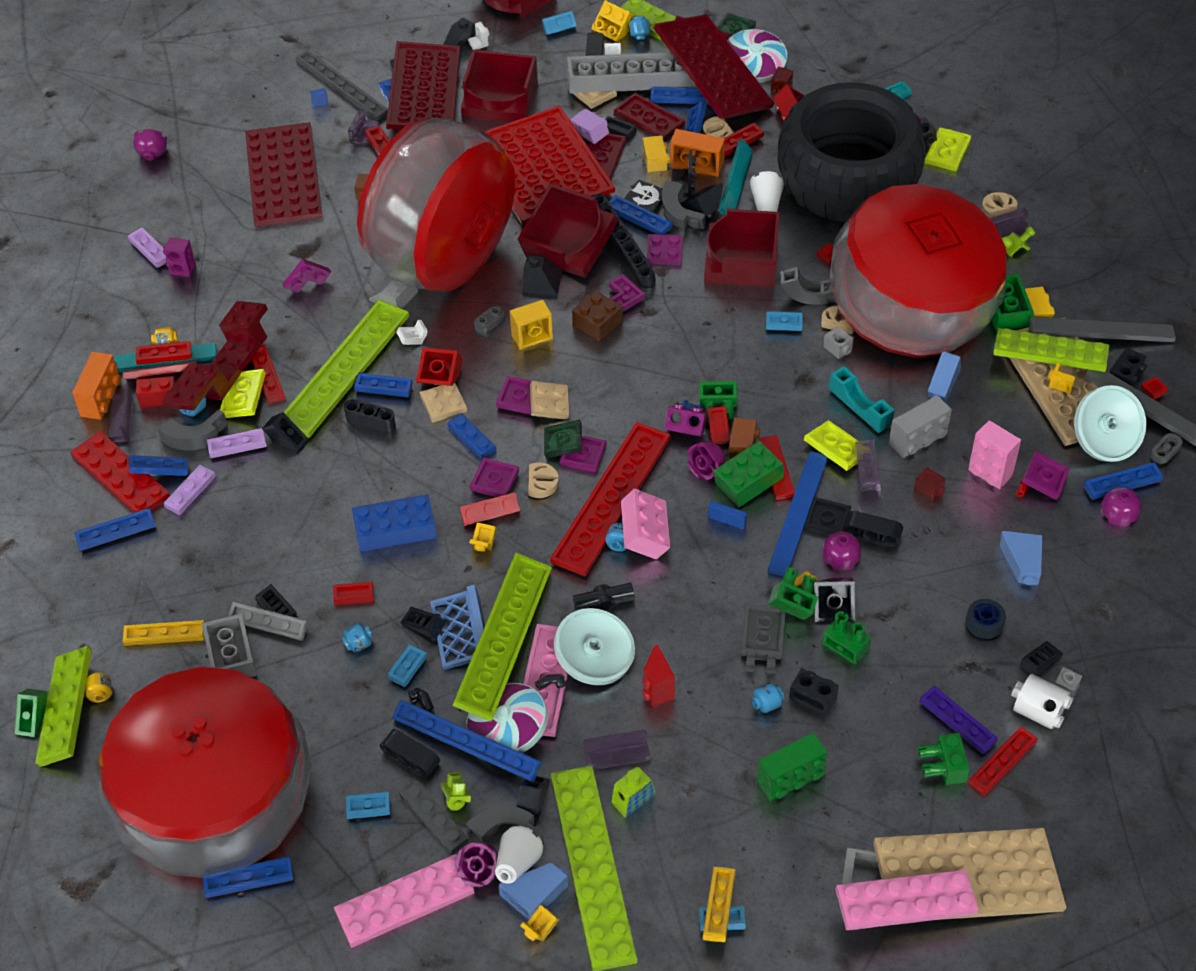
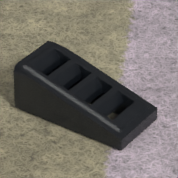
(268, 591)
(424, 623)
(1031, 668)

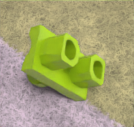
(455, 791)

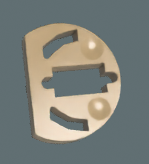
(716, 127)
(991, 210)
(831, 323)
(542, 471)

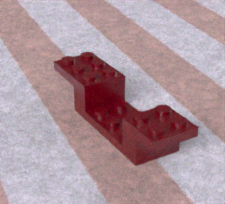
(214, 381)

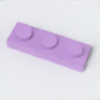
(148, 246)
(236, 443)
(189, 489)

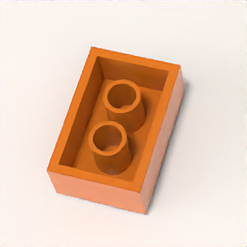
(706, 148)
(96, 385)

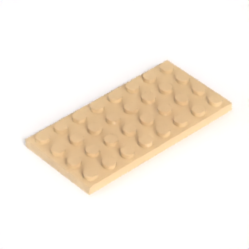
(1055, 404)
(1006, 868)

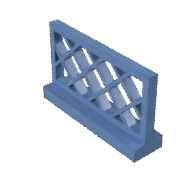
(476, 621)

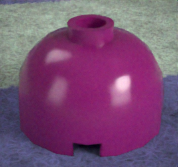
(149, 143)
(705, 458)
(1121, 506)
(841, 551)
(477, 863)

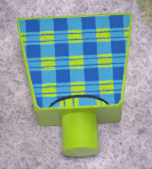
(634, 789)

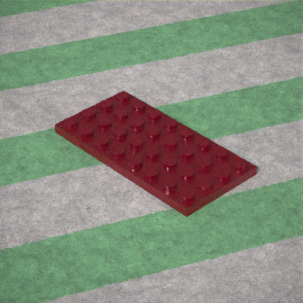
(713, 66)
(422, 83)
(283, 174)

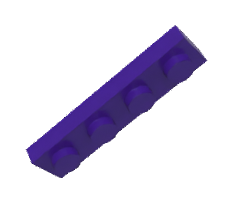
(958, 719)

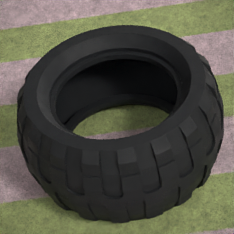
(848, 115)

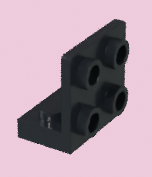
(685, 176)

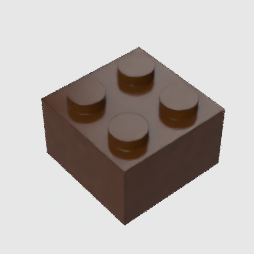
(597, 315)

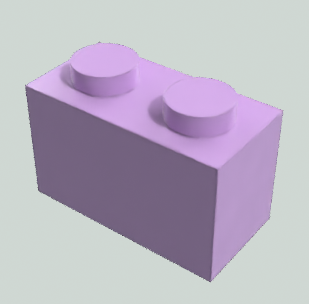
(590, 126)

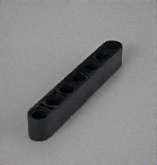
(628, 246)

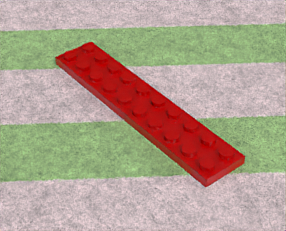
(603, 507)

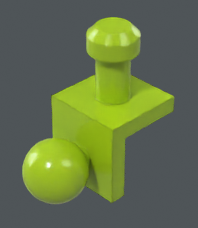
(1014, 241)

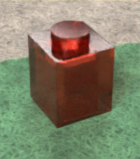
(780, 78)
(930, 484)

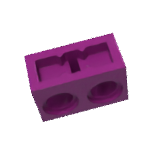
(179, 256)
(685, 424)

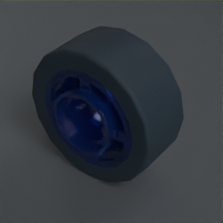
(994, 621)

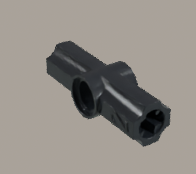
(604, 597)

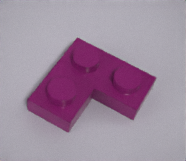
(305, 272)
(626, 292)

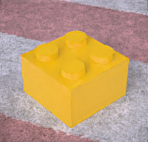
(531, 324)

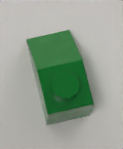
(30, 711)

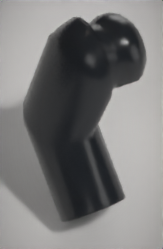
(550, 679)
(423, 697)

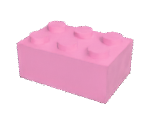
(994, 454)
(645, 524)

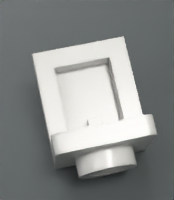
(481, 38)
(612, 48)
(413, 335)

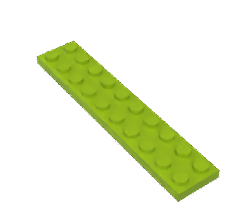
(342, 368)
(502, 637)
(593, 869)

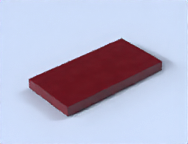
(649, 116)
(608, 152)

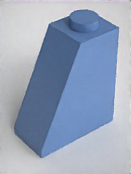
(944, 376)
(1023, 555)
(535, 888)

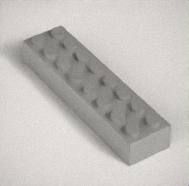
(625, 72)

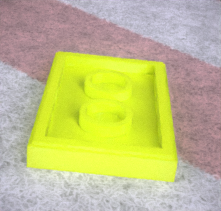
(948, 149)
(244, 394)
(834, 444)

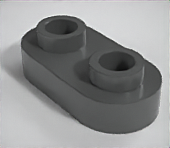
(489, 319)
(1163, 451)

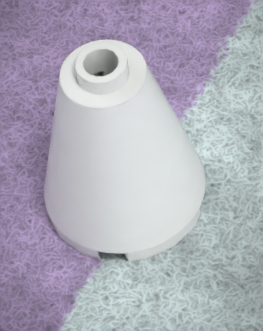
(767, 190)
(517, 853)

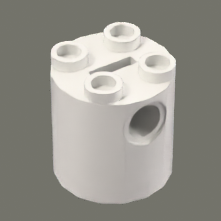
(1034, 697)

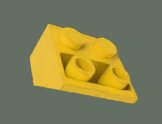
(613, 21)

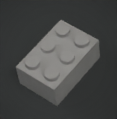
(920, 426)
(229, 644)

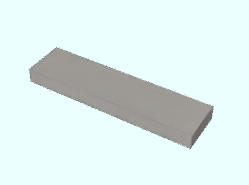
(270, 621)

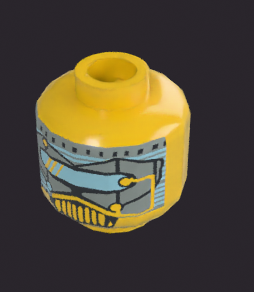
(164, 335)
(98, 687)

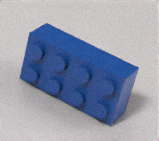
(394, 522)

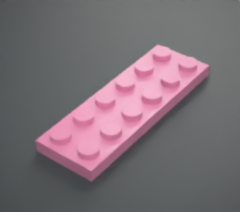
(541, 663)
(906, 900)
(402, 901)

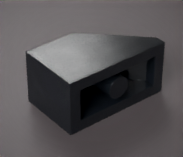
(460, 33)
(285, 432)
(533, 794)

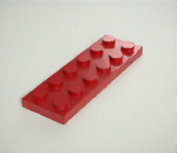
(111, 468)

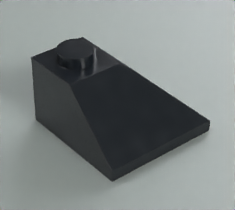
(705, 201)
(541, 277)
(834, 596)

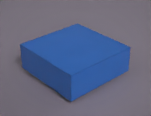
(318, 97)

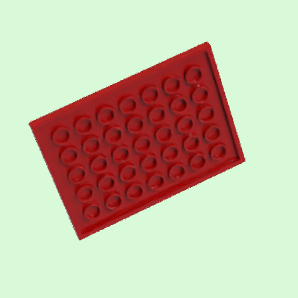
(547, 152)

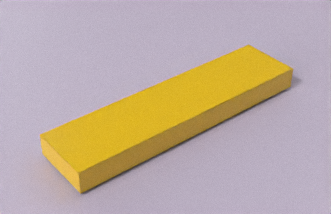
(163, 633)
(719, 904)

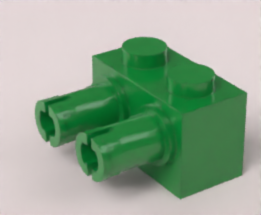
(719, 394)
(792, 599)
(847, 639)
(951, 757)

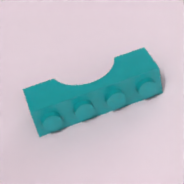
(846, 387)

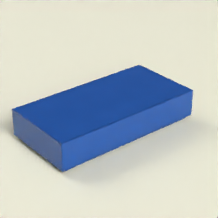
(727, 514)

